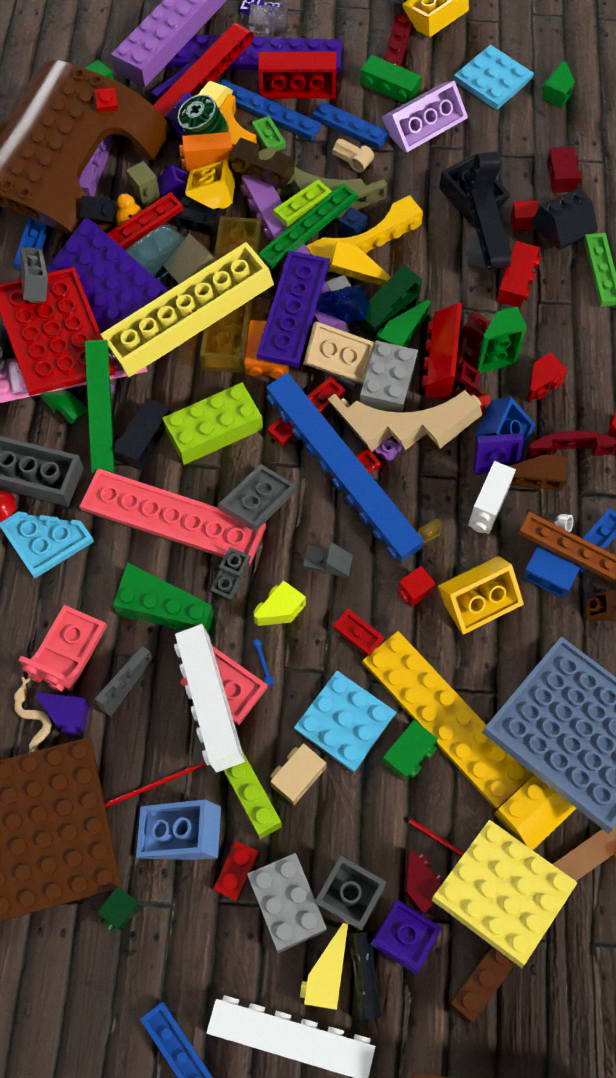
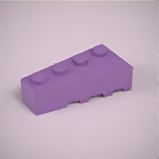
(92, 173)

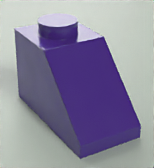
(173, 181)
(66, 711)

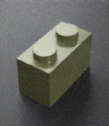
(143, 185)

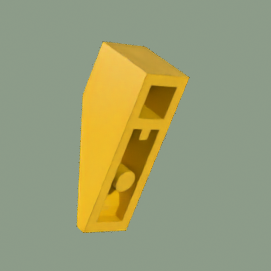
(354, 263)

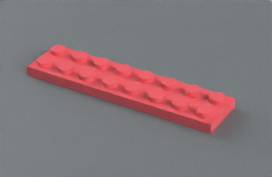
(168, 515)

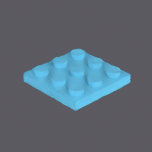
(493, 77)
(345, 721)

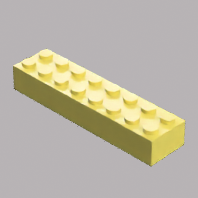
(187, 309)

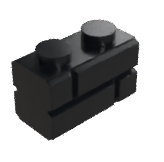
(198, 217)

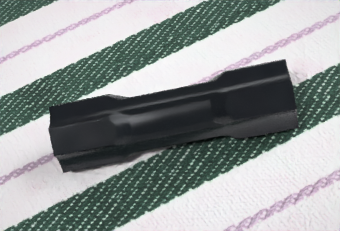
(365, 980)

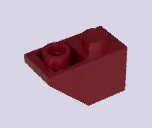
(420, 882)

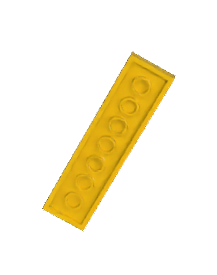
(447, 717)

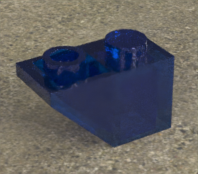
(345, 304)

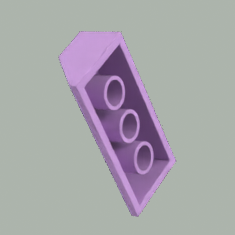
(425, 116)

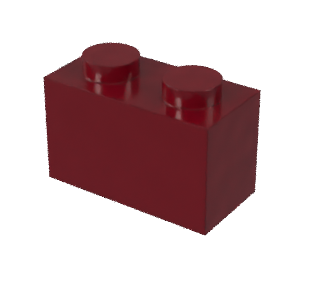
(563, 169)

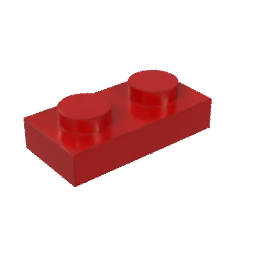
(358, 632)
(235, 871)

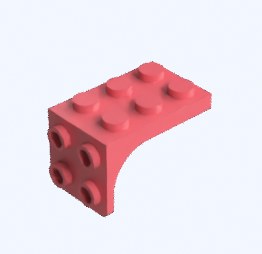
(65, 650)

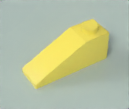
(325, 977)

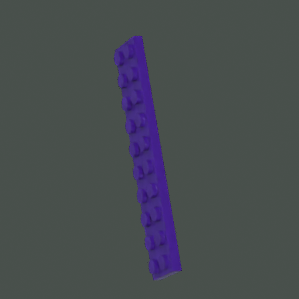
(250, 57)

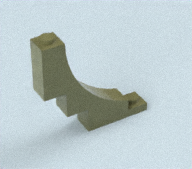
(366, 194)

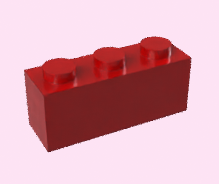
(519, 274)

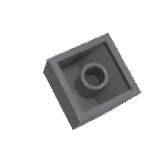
(350, 893)

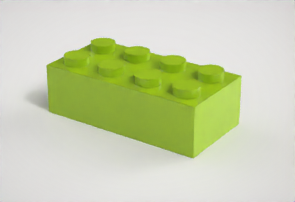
(213, 423)

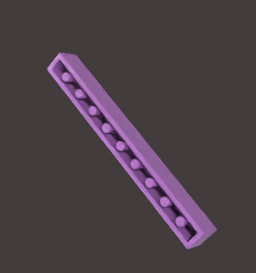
(262, 200)

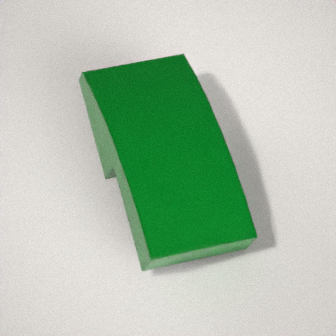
(66, 403)

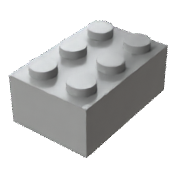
(388, 377)
(287, 902)

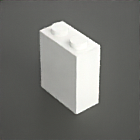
(491, 497)

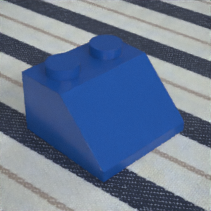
(505, 417)

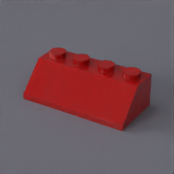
(442, 352)

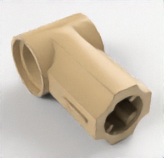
(357, 157)

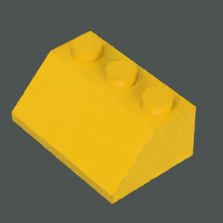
(434, 15)
(212, 184)
(481, 594)
(533, 812)

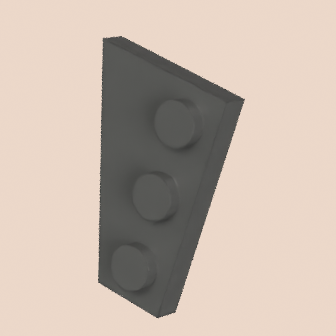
(122, 683)

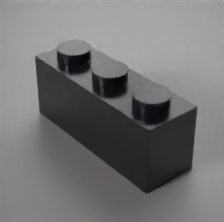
(141, 434)

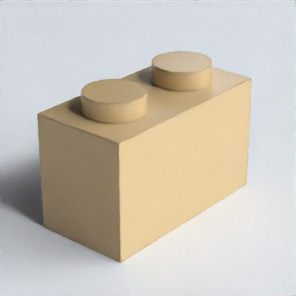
(297, 774)

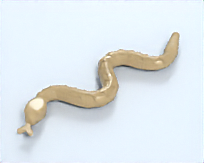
(20, 696)

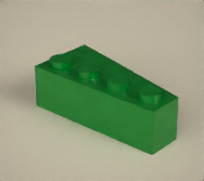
(158, 602)

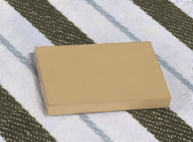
(339, 352)

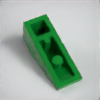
(405, 326)

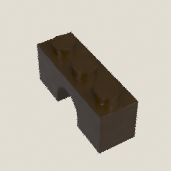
(274, 171)

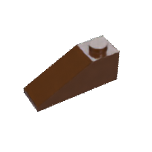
(541, 472)

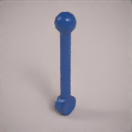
(269, 679)

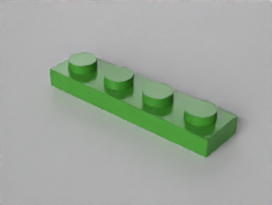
(602, 268)

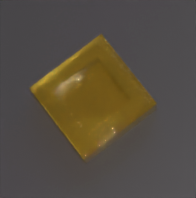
(430, 530)

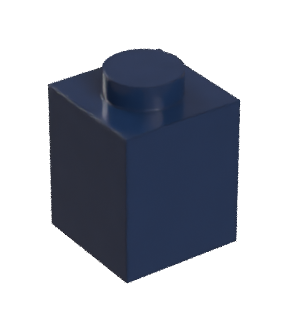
(352, 223)

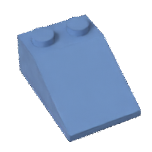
(179, 831)

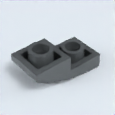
(230, 574)

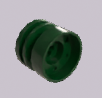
(201, 116)

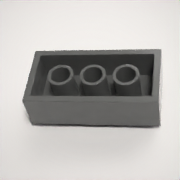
(38, 471)

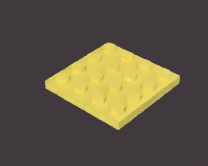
(505, 893)

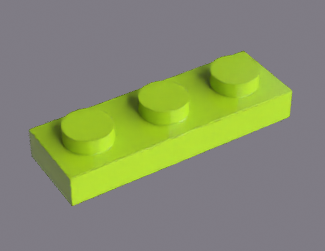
(301, 203)

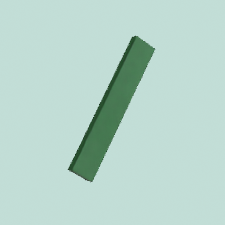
(307, 226)
(99, 406)

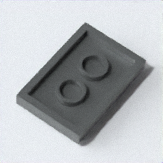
(257, 497)

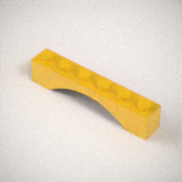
(401, 218)

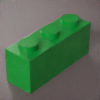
(390, 79)

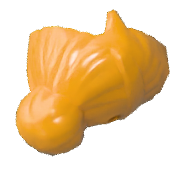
(125, 207)

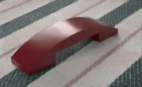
(469, 350)
(599, 443)

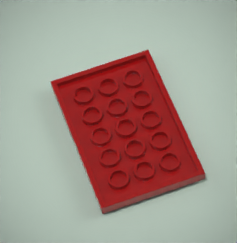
(50, 334)

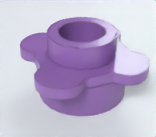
(388, 454)

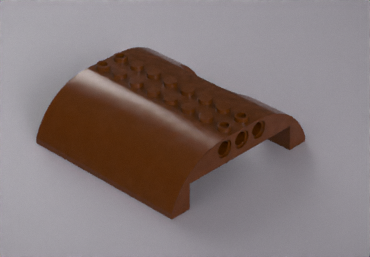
(56, 133)

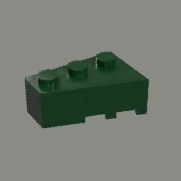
(391, 300)

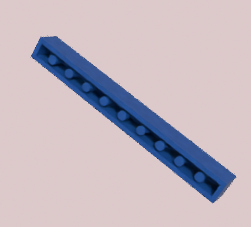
(344, 468)

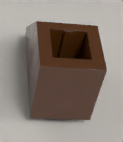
(601, 606)

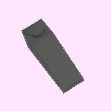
(33, 275)

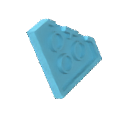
(44, 539)

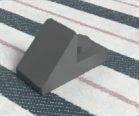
(329, 561)

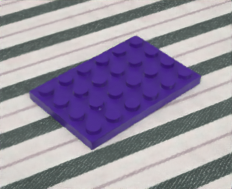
(109, 275)

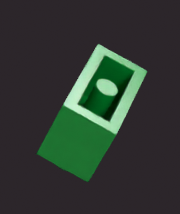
(410, 750)

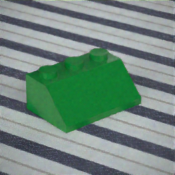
(502, 340)

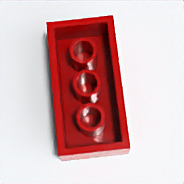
(297, 75)

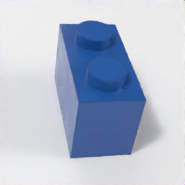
(551, 572)

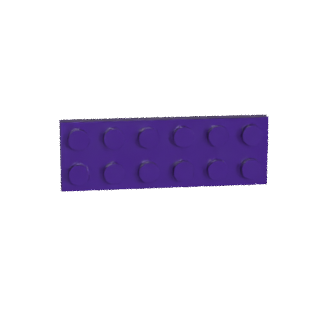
(293, 309)

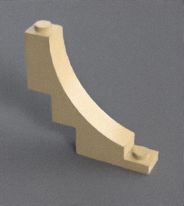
(439, 423)

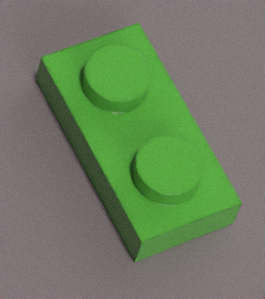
(268, 133)

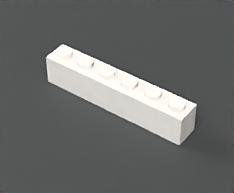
(209, 699)
(291, 1039)

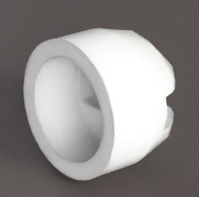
(564, 521)

